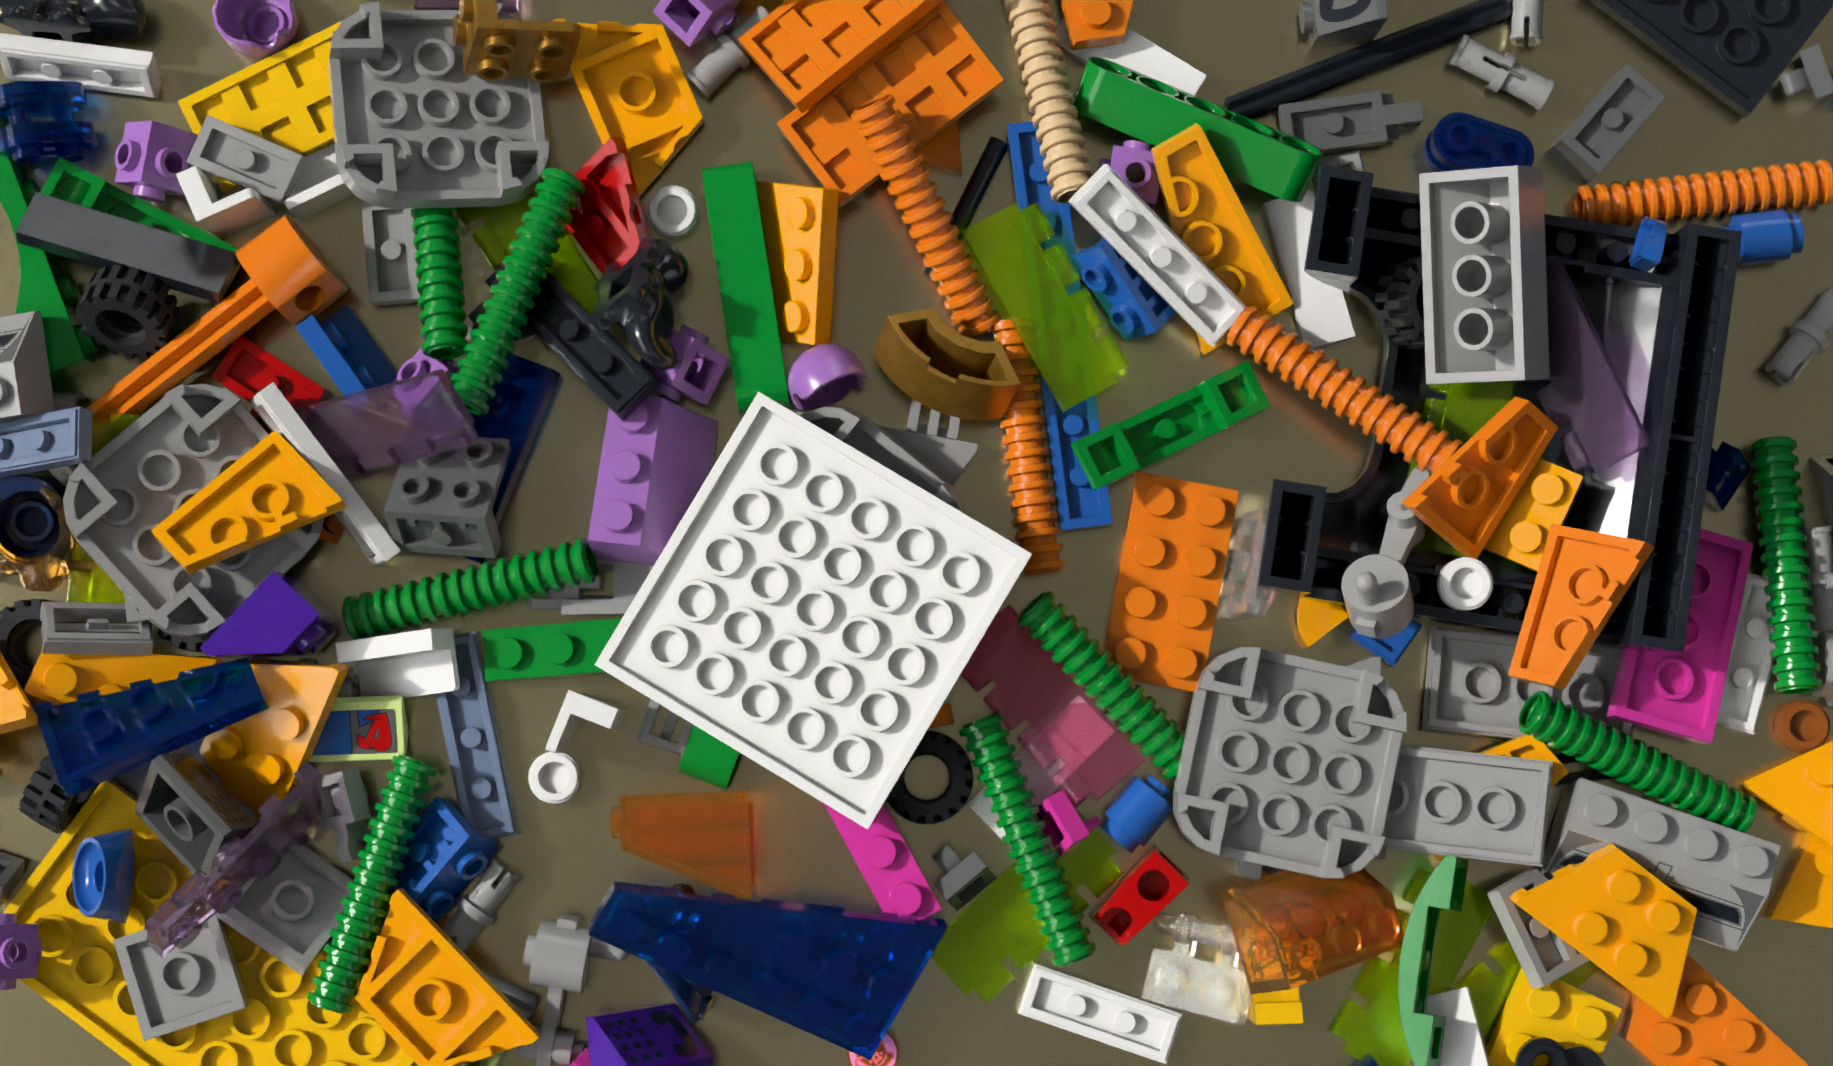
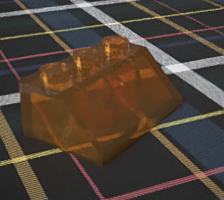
(1309, 926)

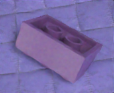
(648, 479)

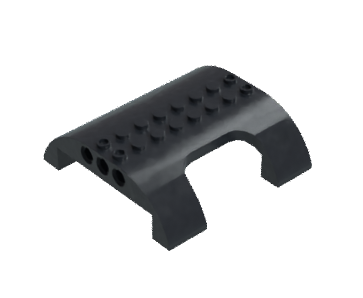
(1667, 347)

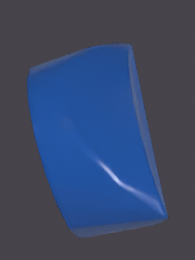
(104, 876)

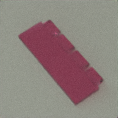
(1059, 712)

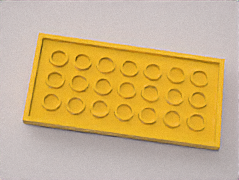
(86, 982)

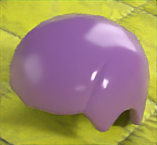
(256, 26)
(824, 376)

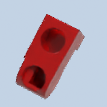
(1140, 896)

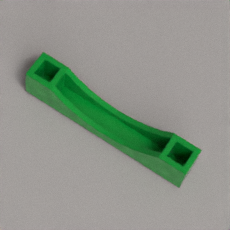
(43, 283)

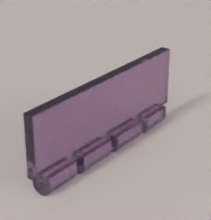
(1585, 383)
(391, 423)

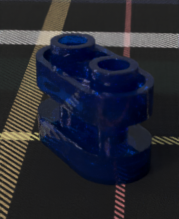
(34, 140)
(1473, 143)

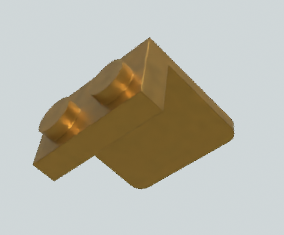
(512, 47)

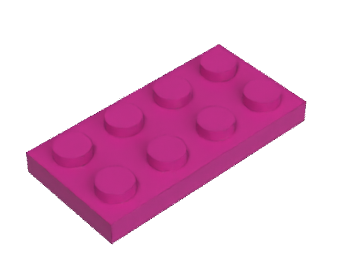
(1684, 689)

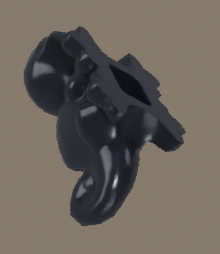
(74, 18)
(642, 301)

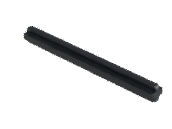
(1368, 57)

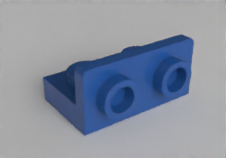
(1122, 292)
(347, 351)
(442, 858)

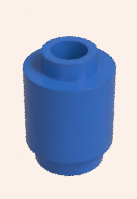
(1768, 236)
(1138, 812)

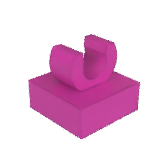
(1064, 823)

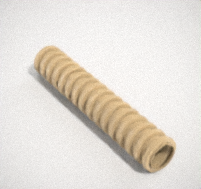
(1049, 97)

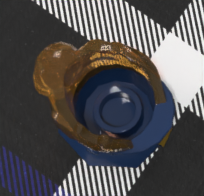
(34, 531)

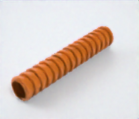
(1707, 194)
(926, 216)
(1341, 390)
(1028, 459)

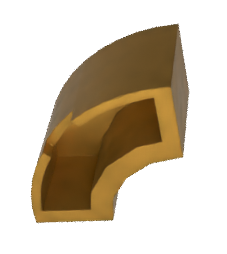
(944, 367)

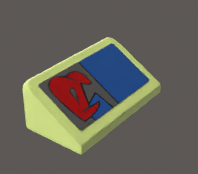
(363, 730)

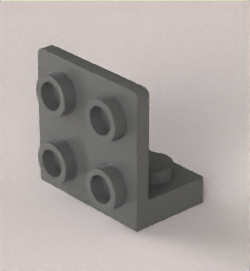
(448, 501)

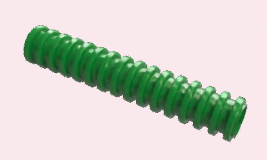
(439, 282)
(516, 288)
(1785, 565)
(469, 589)
(1104, 681)
(1635, 763)
(1028, 840)
(371, 884)

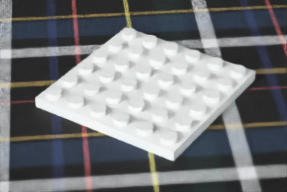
(813, 610)

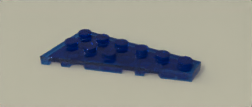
(791, 960)

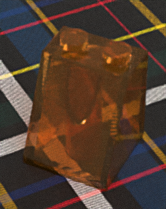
(693, 834)

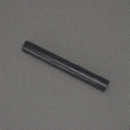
(976, 186)

